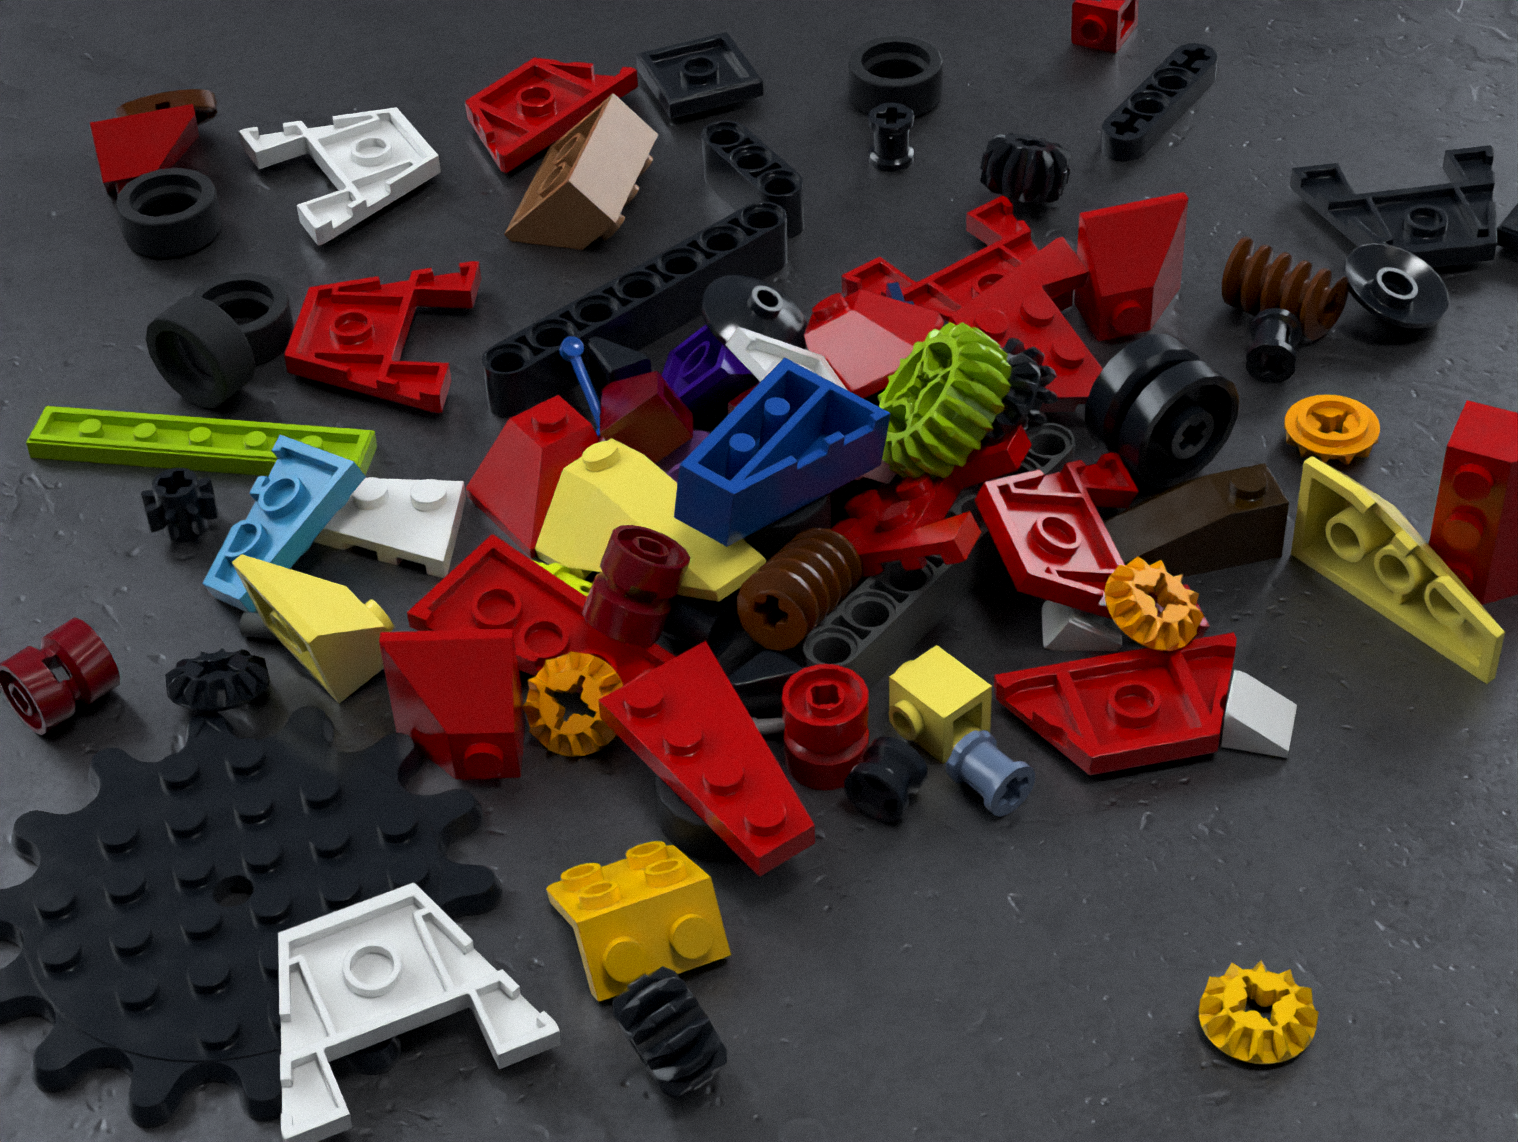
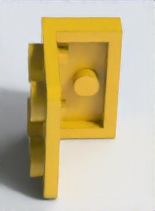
(640, 916)

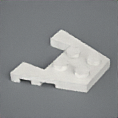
(364, 154)
(376, 976)

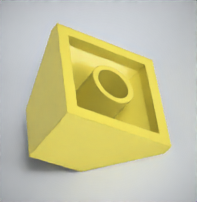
(318, 623)

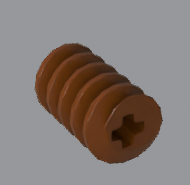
(1259, 285)
(798, 588)

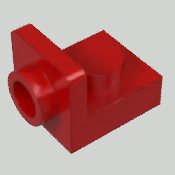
(1103, 23)

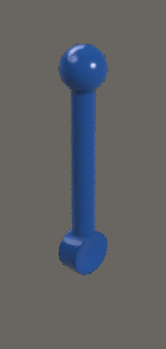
(571, 351)

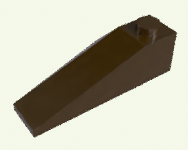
(1206, 523)

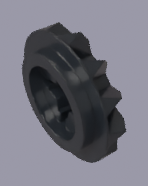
(1019, 400)
(217, 680)

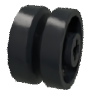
(1161, 410)

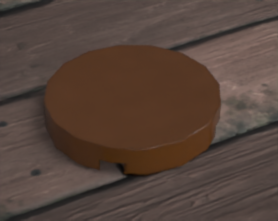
(202, 100)

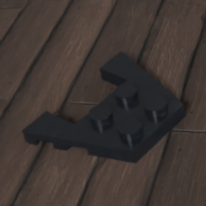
(1434, 222)

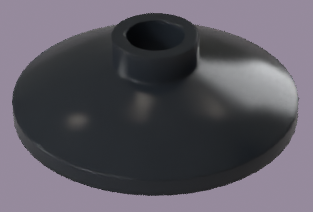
(1395, 286)
(752, 305)

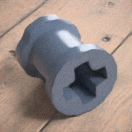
(990, 772)

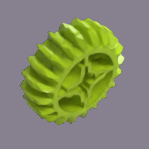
(943, 400)

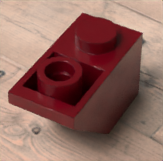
(645, 416)

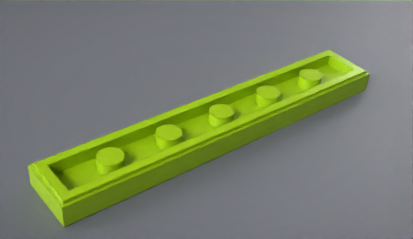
(183, 440)

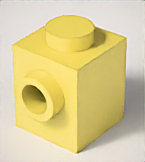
(938, 702)

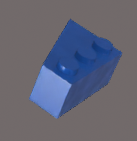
(778, 453)

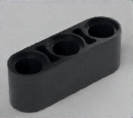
(749, 172)

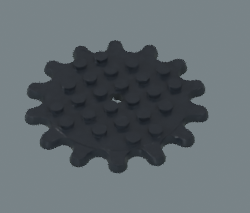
(128, 891)

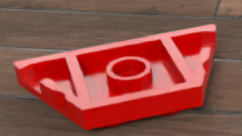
(539, 106)
(1127, 704)

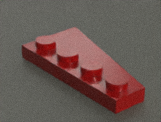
(509, 591)
(711, 754)

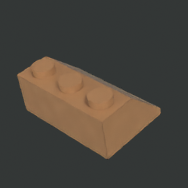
(585, 180)

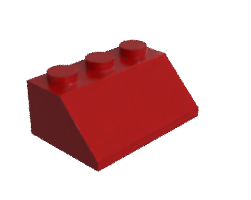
(1478, 503)

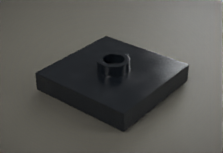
(699, 75)

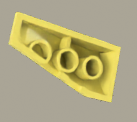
(624, 487)
(1389, 566)

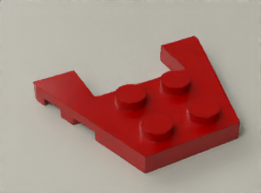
(959, 283)
(1023, 310)
(358, 329)
(908, 515)
(1055, 534)

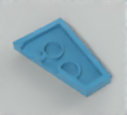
(287, 514)

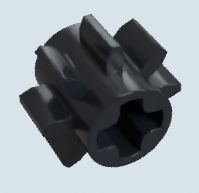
(180, 504)

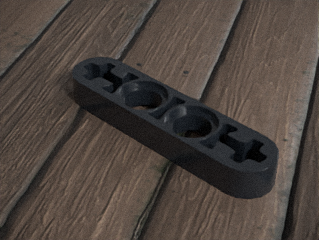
(1132, 132)

